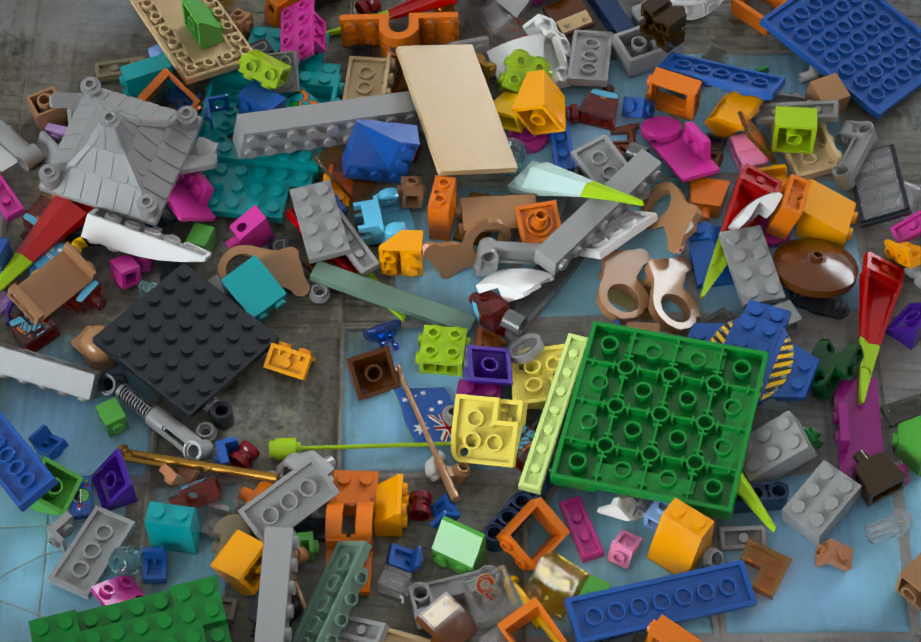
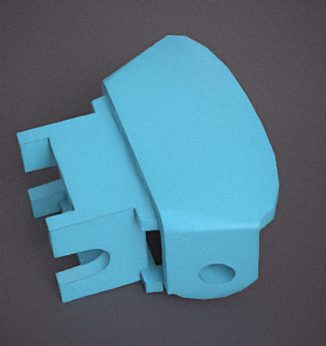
(382, 217)

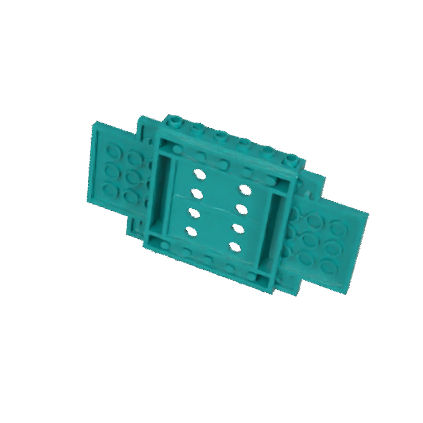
(262, 179)

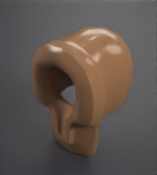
(92, 355)

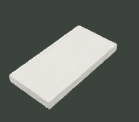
(619, 232)

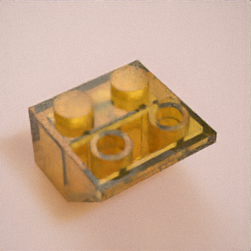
(554, 581)

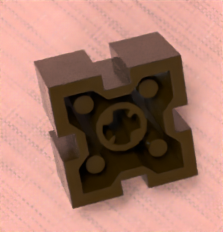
(663, 23)

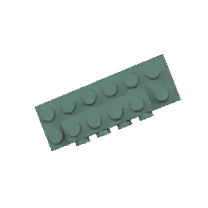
(335, 593)

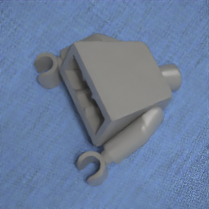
(295, 459)

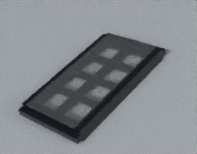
(881, 188)

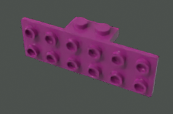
(856, 425)

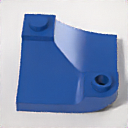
(701, 249)

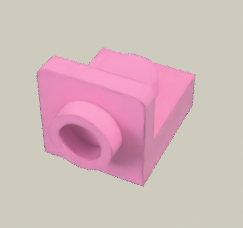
(624, 548)

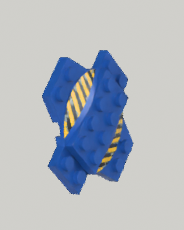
(763, 329)

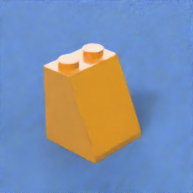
(540, 104)
(826, 216)
(681, 538)

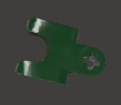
(834, 367)

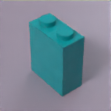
(140, 74)
(255, 289)
(173, 527)

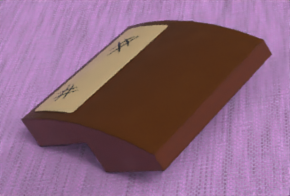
(569, 16)
(446, 620)

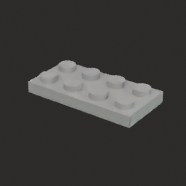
(590, 58)
(601, 161)
(320, 221)
(751, 266)
(290, 499)
(89, 553)

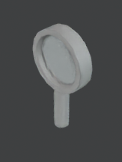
(524, 348)

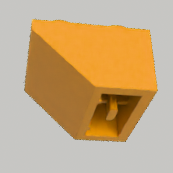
(725, 119)
(403, 254)
(391, 507)
(240, 563)

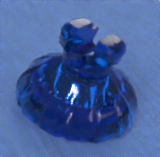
(384, 333)

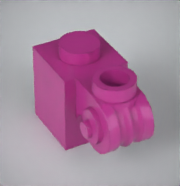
(127, 269)

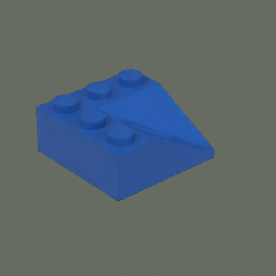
(380, 151)

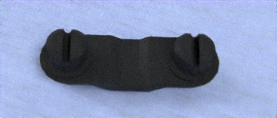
(821, 306)

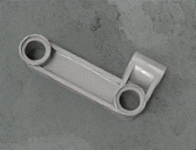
(860, 138)
(493, 252)
(434, 589)

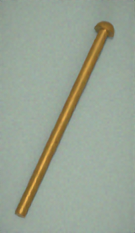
(158, 460)

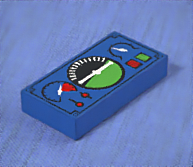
(83, 502)

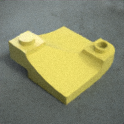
(536, 379)
(487, 429)

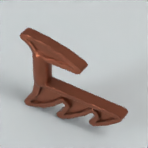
(628, 130)

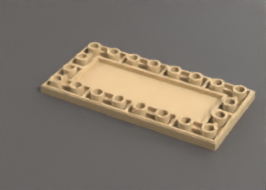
(167, 26)
(456, 110)

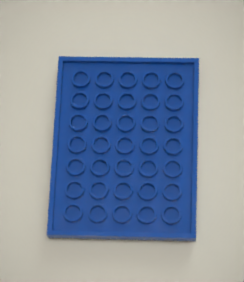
(860, 40)

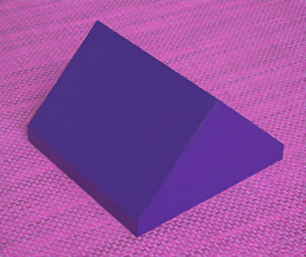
(907, 326)
(487, 365)
(114, 483)

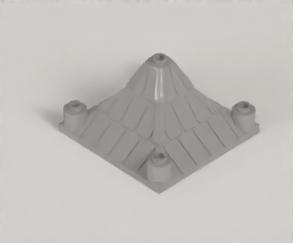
(121, 153)

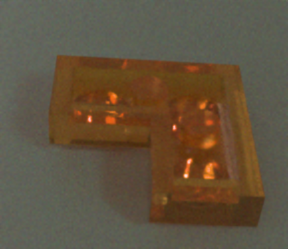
(771, 567)

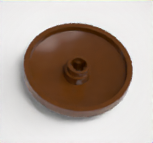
(815, 268)

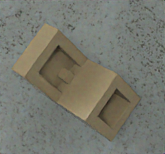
(225, 529)

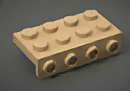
(369, 76)
(823, 159)

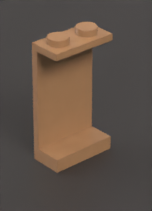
(499, 207)
(52, 284)

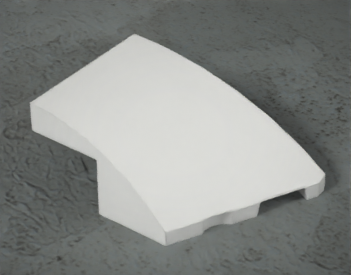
(532, 44)
(764, 206)
(514, 282)

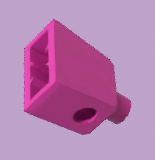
(250, 229)

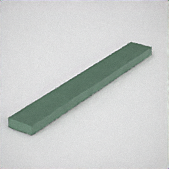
(390, 297)

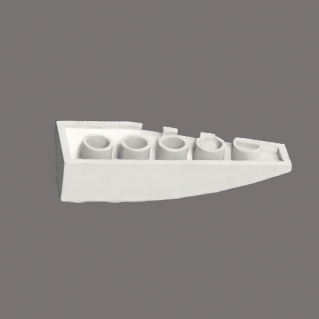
(137, 239)

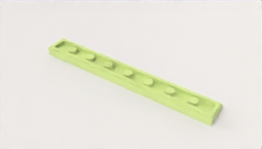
(553, 415)

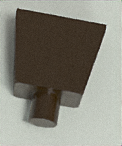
(876, 476)

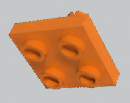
(537, 221)

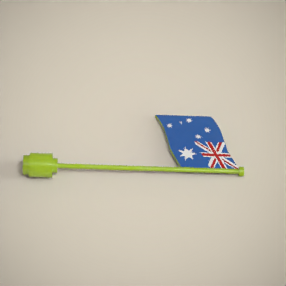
(430, 404)

